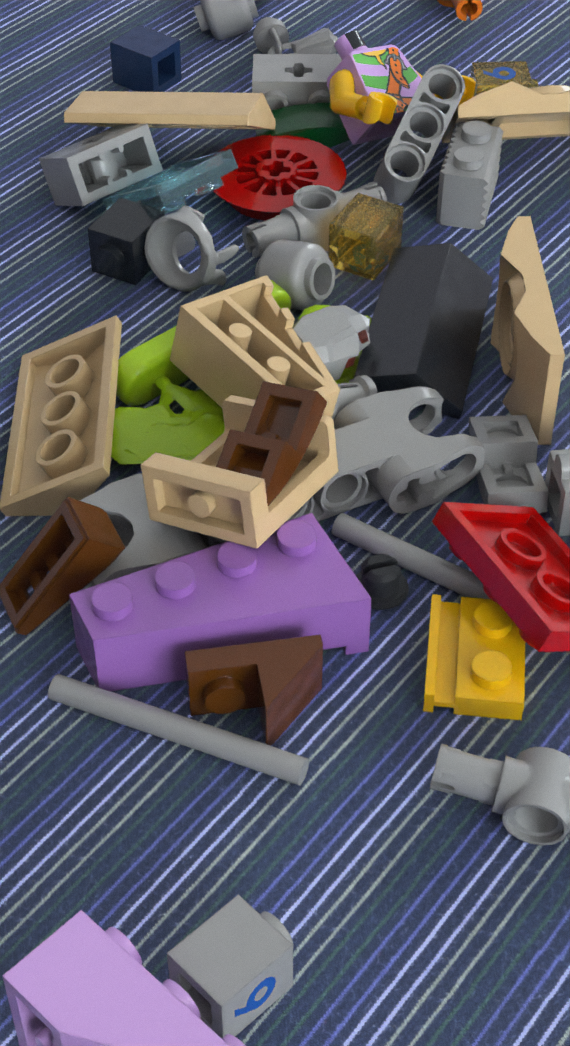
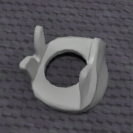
(173, 237)

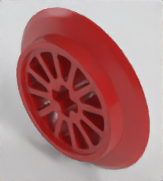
(274, 170)

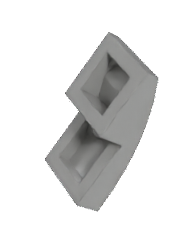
(510, 463)

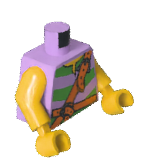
(374, 88)

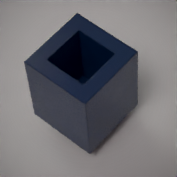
(146, 60)

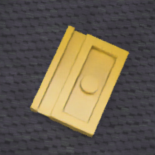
(474, 660)

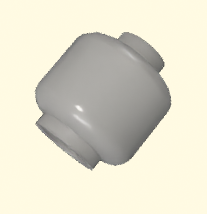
(226, 17)
(300, 270)

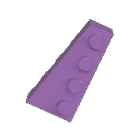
(220, 596)

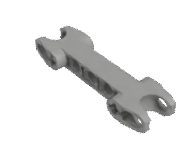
(377, 459)

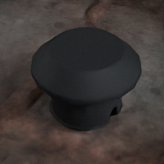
(383, 581)

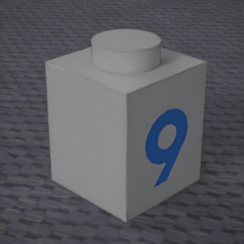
(234, 966)

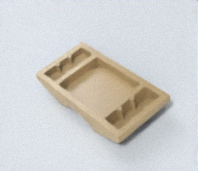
(518, 111)
(527, 331)

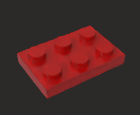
(518, 563)

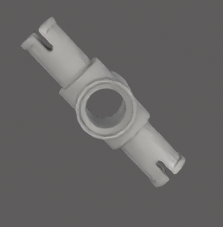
(307, 218)
(526, 791)

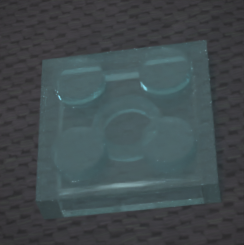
(170, 186)

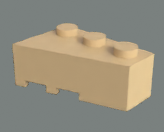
(244, 338)

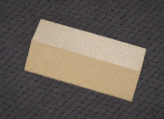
(172, 110)
(62, 421)

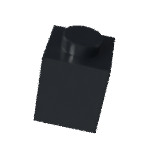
(119, 240)

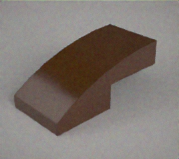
(274, 435)

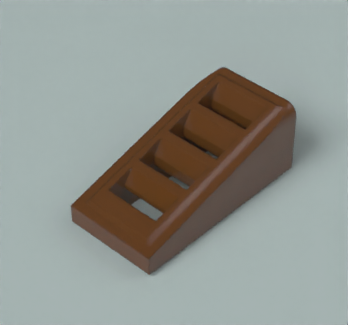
(74, 548)

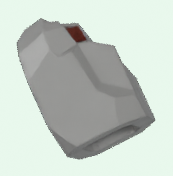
(336, 335)

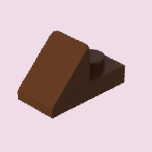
(268, 675)

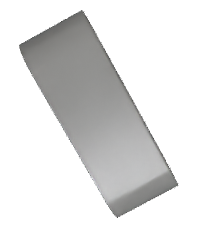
(431, 118)

